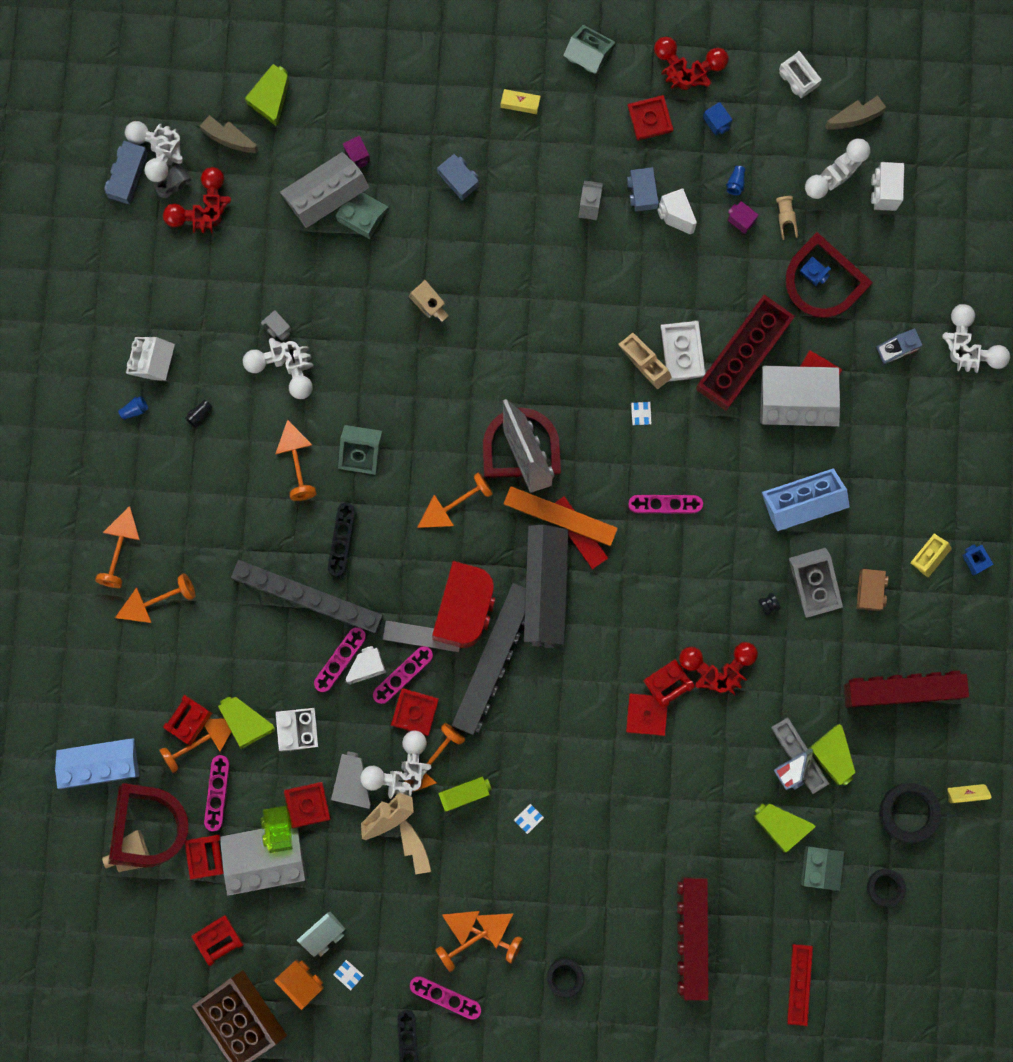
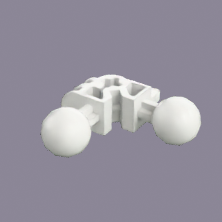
(163, 142)
(836, 174)
(963, 317)
(300, 386)
(373, 777)

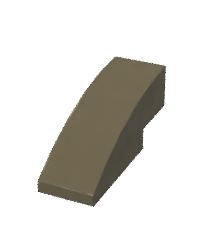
(857, 114)
(228, 135)

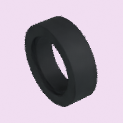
(933, 808)

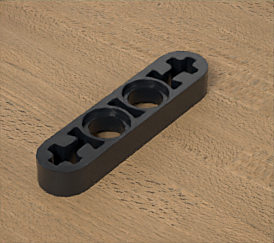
(338, 539)
(411, 1048)

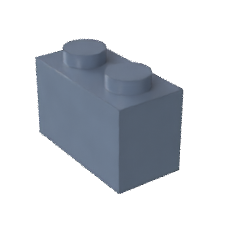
(458, 176)
(643, 189)

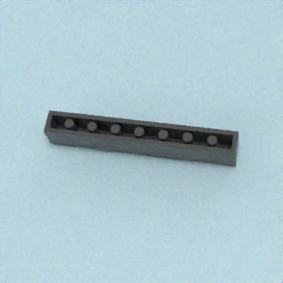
(307, 597)
(492, 661)

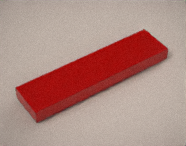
(587, 547)
(799, 985)

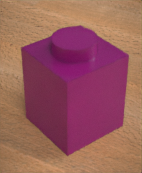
(357, 151)
(742, 217)

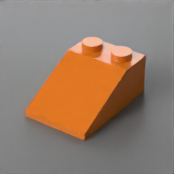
(299, 983)

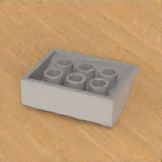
(325, 189)
(800, 396)
(526, 448)
(251, 866)

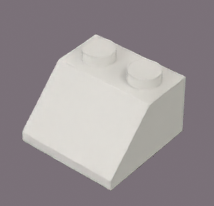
(677, 211)
(366, 665)

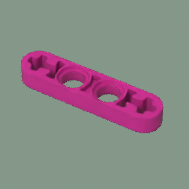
(665, 504)
(343, 662)
(400, 672)
(220, 793)
(446, 995)

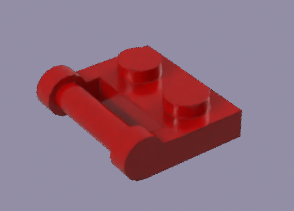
(666, 677)
(191, 724)
(198, 859)
(212, 935)

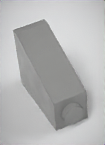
(590, 200)
(348, 785)

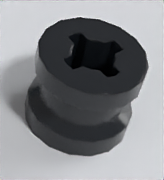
(769, 604)

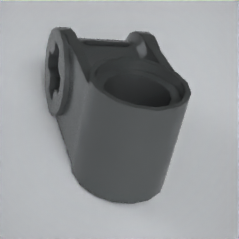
(175, 180)

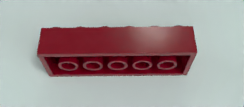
(745, 352)
(906, 690)
(694, 938)

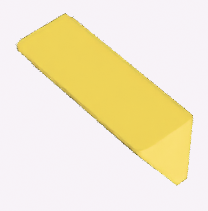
(520, 101)
(931, 555)
(968, 793)

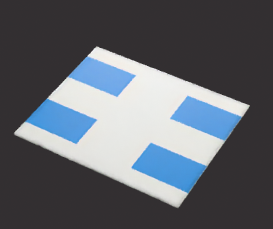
(641, 413)
(528, 818)
(348, 975)

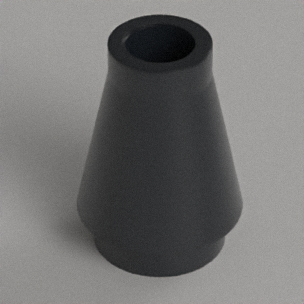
(198, 414)

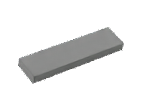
(414, 636)
(794, 746)

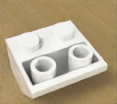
(150, 358)
(296, 729)

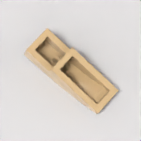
(645, 361)
(387, 816)
(413, 846)

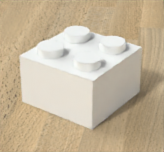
(888, 186)

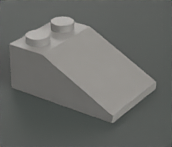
(816, 582)

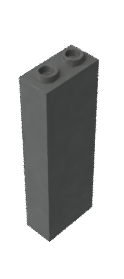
(546, 586)

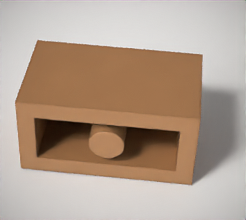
(871, 590)

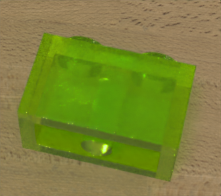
(277, 829)

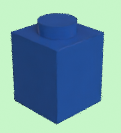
(717, 119)

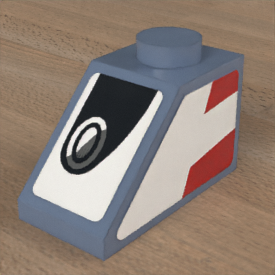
(899, 346)
(795, 770)

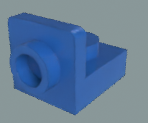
(815, 272)

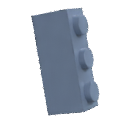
(126, 172)

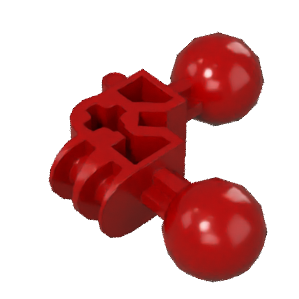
(715, 60)
(212, 180)
(744, 655)

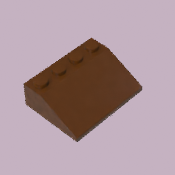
(239, 1020)

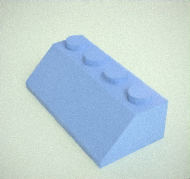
(806, 499)
(96, 763)

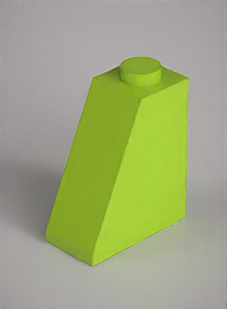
(269, 94)
(244, 722)
(834, 755)
(465, 793)
(782, 826)

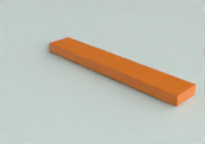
(560, 516)

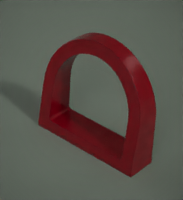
(818, 240)
(490, 472)
(128, 791)

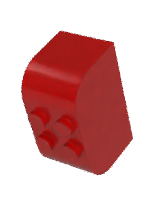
(464, 606)

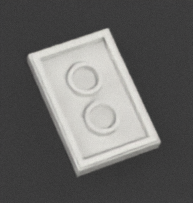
(683, 350)

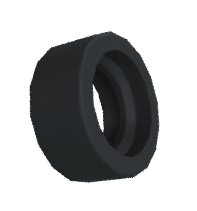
(886, 902)
(550, 978)

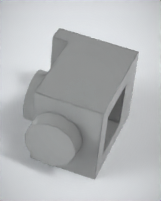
(276, 326)

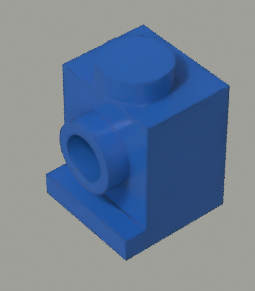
(983, 559)

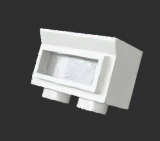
(799, 75)

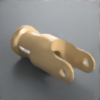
(786, 214)

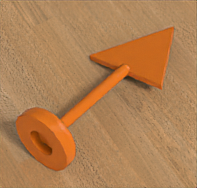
(290, 441)
(436, 515)
(123, 527)
(135, 609)
(217, 730)
(452, 734)
(462, 925)
(493, 926)

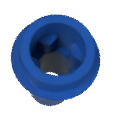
(736, 181)
(134, 408)

